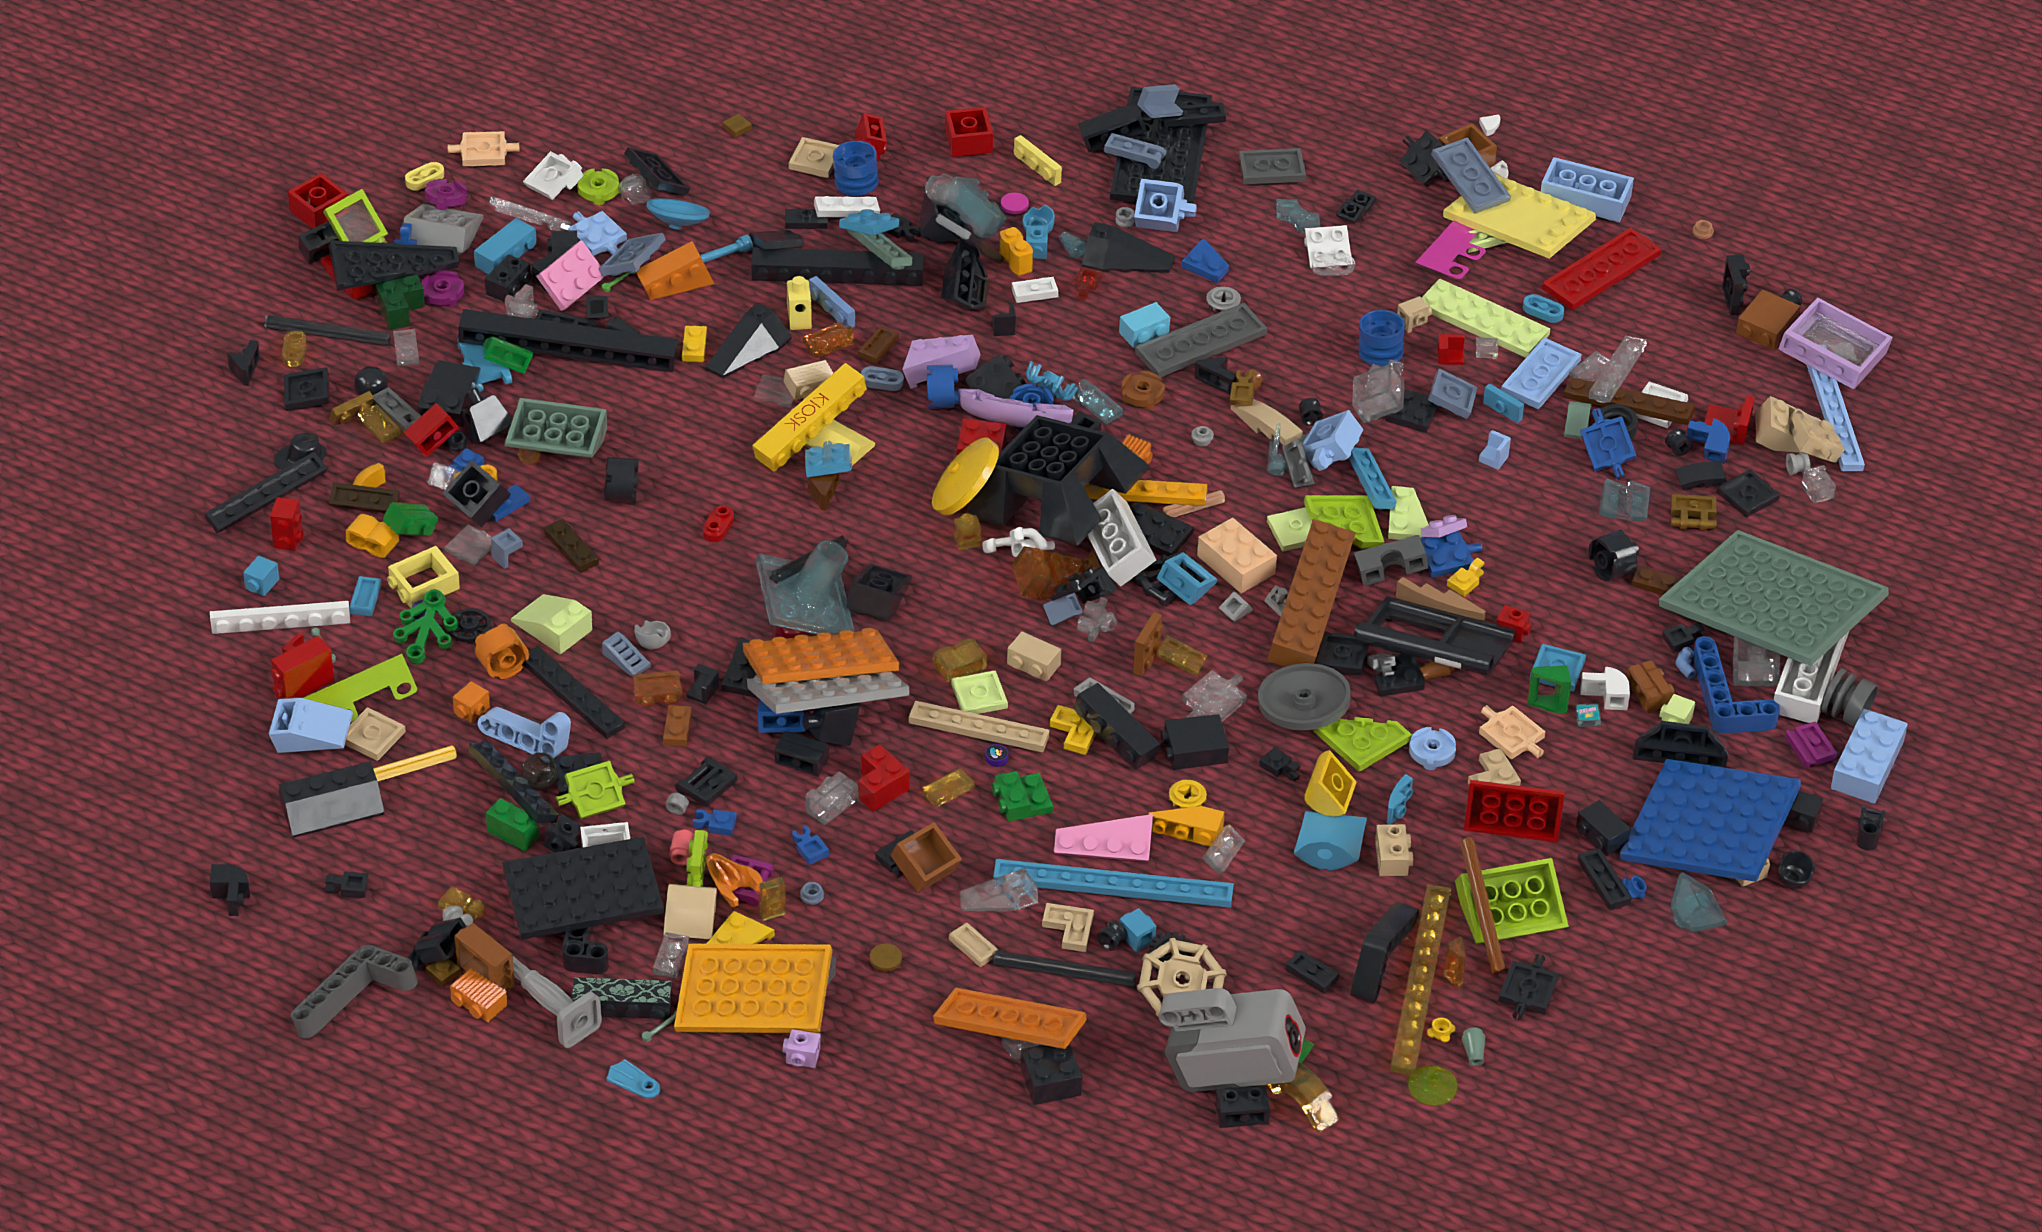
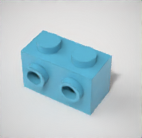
(1144, 324)

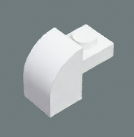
(1611, 685)

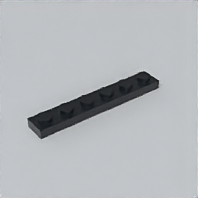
(265, 492)
(573, 693)
(513, 782)

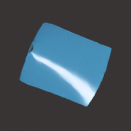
(1330, 840)

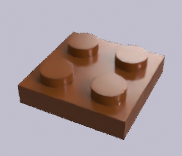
(1148, 644)

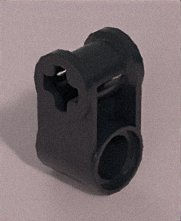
(1869, 828)

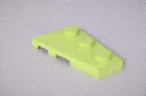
(1407, 516)

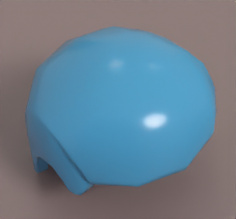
(1039, 217)

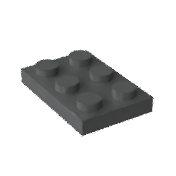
(1272, 166)

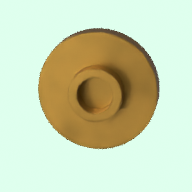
(885, 957)

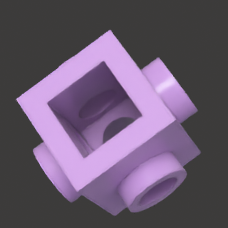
(802, 1048)

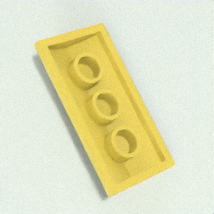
(839, 433)

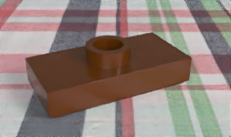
(878, 345)

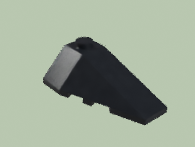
(1116, 249)

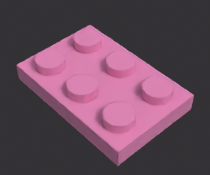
(571, 275)

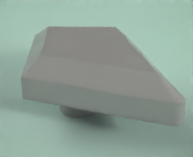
(1276, 599)

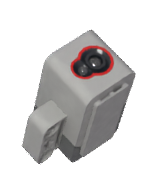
(1232, 1038)

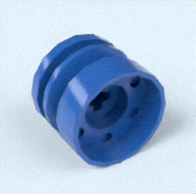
(855, 168)
(1381, 337)

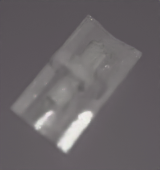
(1099, 620)

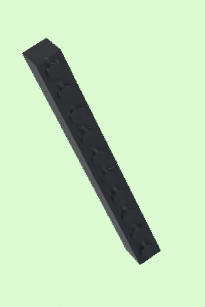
(570, 340)

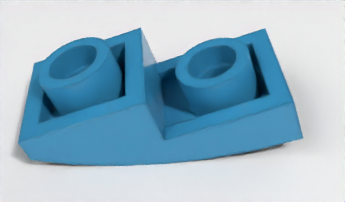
(1398, 798)

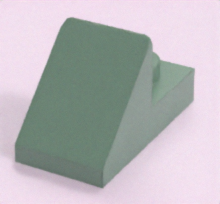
(1577, 419)

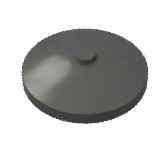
(1304, 696)

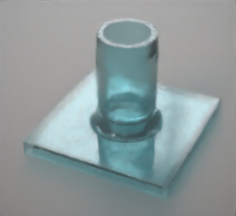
(813, 597)

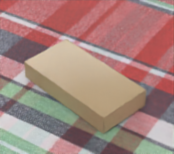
(973, 944)

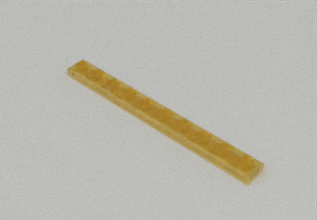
(1420, 980)

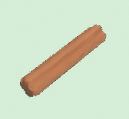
(1178, 509)

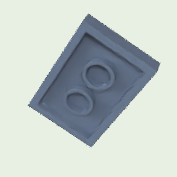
(632, 254)

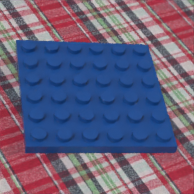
(1711, 820)

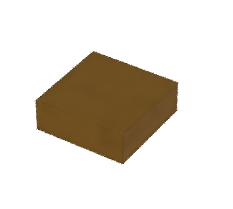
(737, 125)

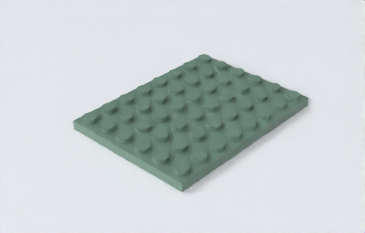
(1774, 597)

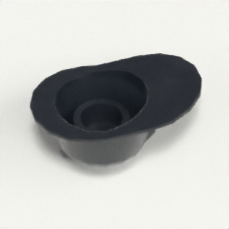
(300, 447)

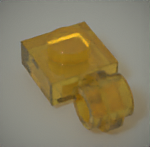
(456, 897)

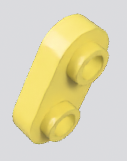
(420, 177)

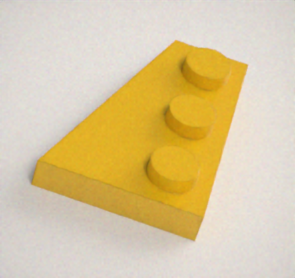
(741, 930)

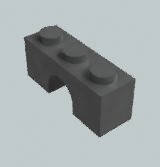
(1403, 552)

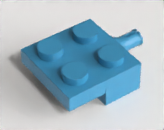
(828, 459)

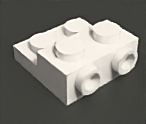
(553, 175)

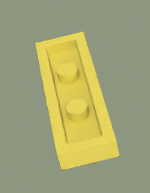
(1037, 160)

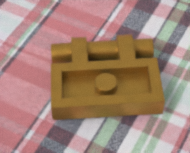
(1693, 506)

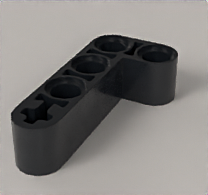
(584, 955)

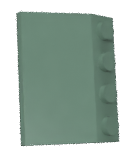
(557, 428)

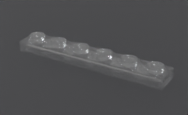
(1617, 369)

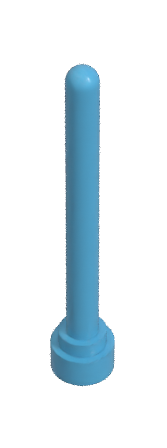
(743, 244)

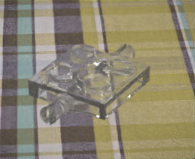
(1215, 696)

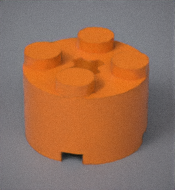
(501, 651)

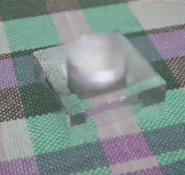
(441, 475)

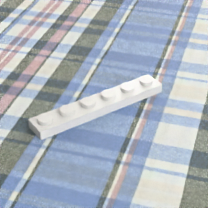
(280, 617)

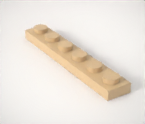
(979, 726)

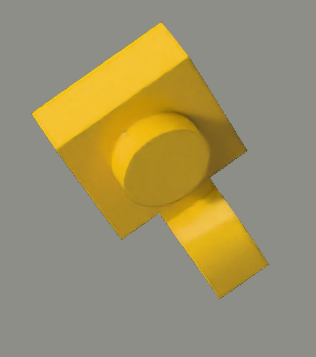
(1466, 580)

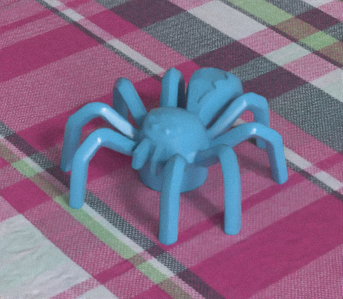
(1051, 382)

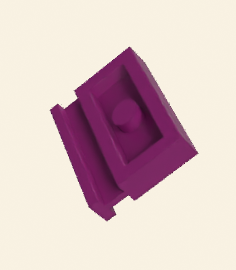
(1811, 744)

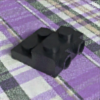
(1735, 282)

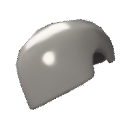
(652, 634)

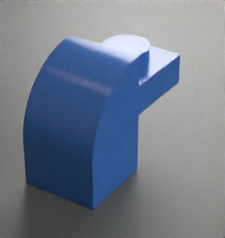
(1715, 436)

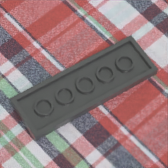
(1201, 340)

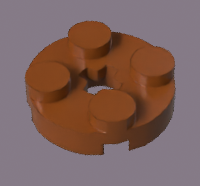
(1142, 398)

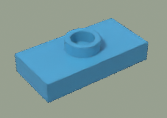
(1503, 403)

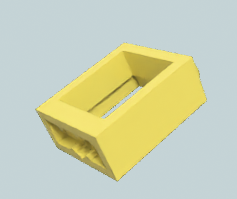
(446, 582)

